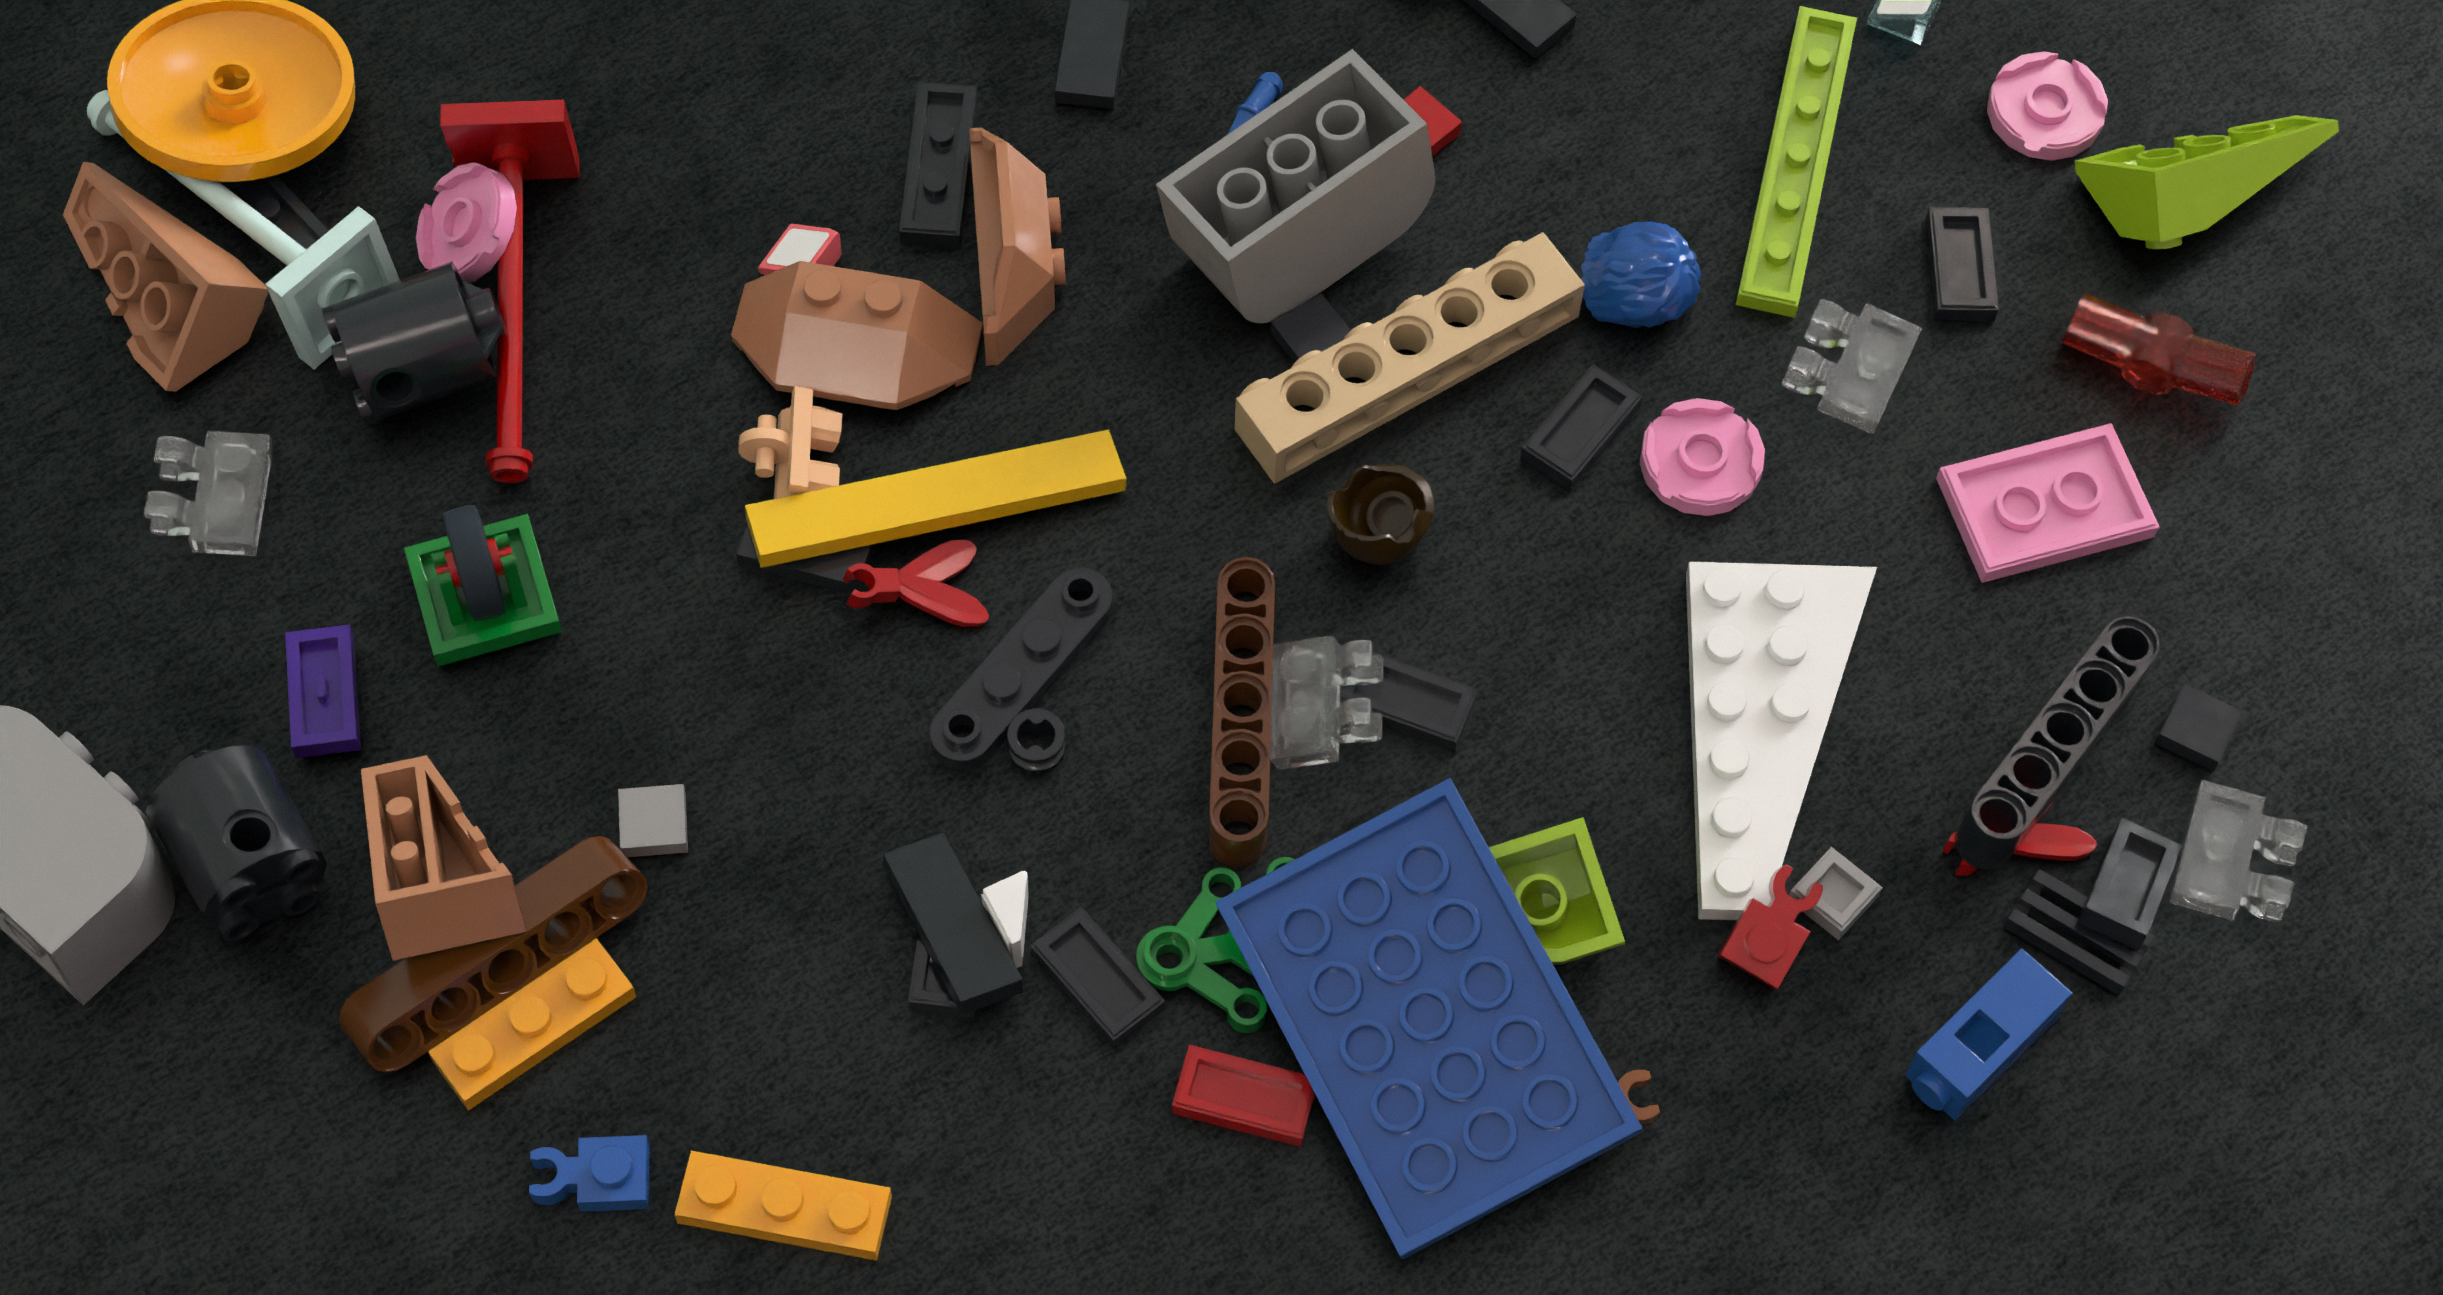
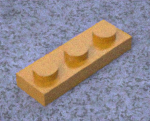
(532, 1024)
(783, 1205)

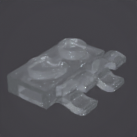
(1868, 369)
(229, 493)
(1306, 700)
(2219, 850)

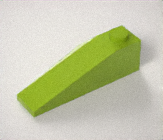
(2199, 181)
(1561, 890)

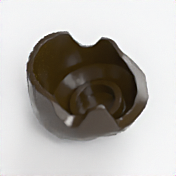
(1381, 513)

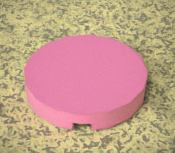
(2047, 106)
(467, 221)
(1702, 457)

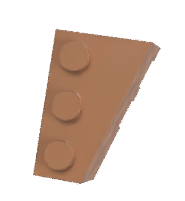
(430, 865)

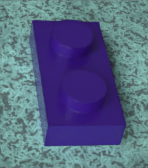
(322, 691)

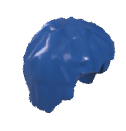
(1640, 275)

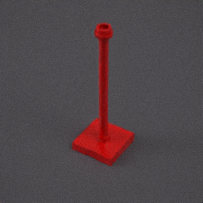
(524, 144)

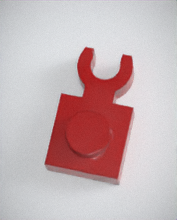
(1766, 936)

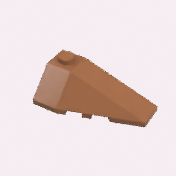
(170, 283)

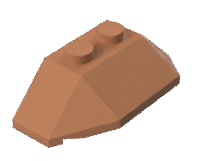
(1013, 243)
(855, 335)

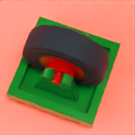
(481, 586)

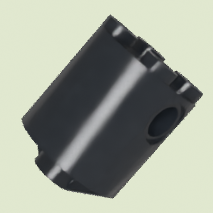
(414, 340)
(237, 839)

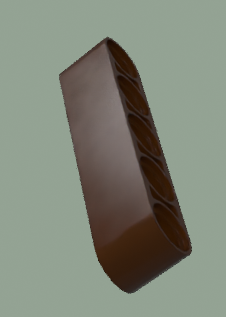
(1237, 737)
(445, 990)

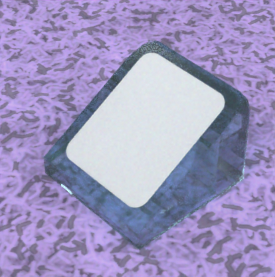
(1904, 17)

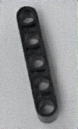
(2046, 763)

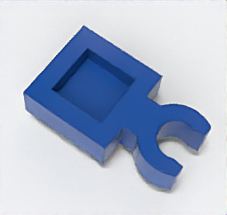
(605, 1175)

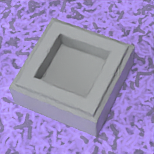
(653, 820)
(1844, 895)

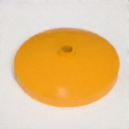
(231, 88)

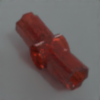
(2160, 351)

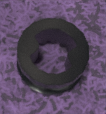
(1035, 757)

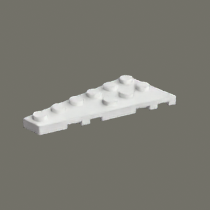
(1761, 691)

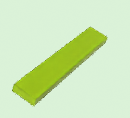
(1796, 162)

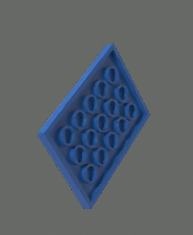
(1428, 1018)

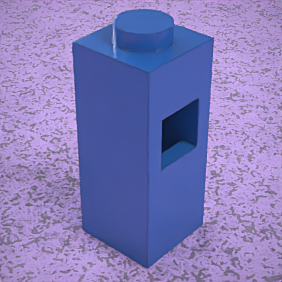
(1987, 1035)

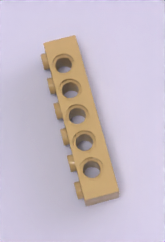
(1289, 439)

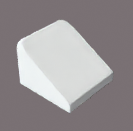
(1007, 908)

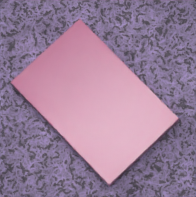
(2047, 502)

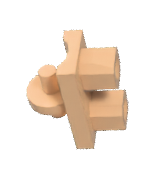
(789, 446)

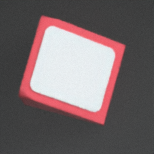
(803, 244)

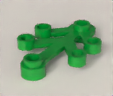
(1200, 953)

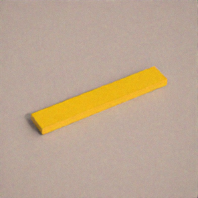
(934, 498)

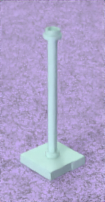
(333, 269)

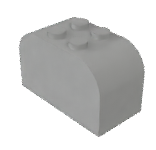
(1302, 190)
(75, 859)

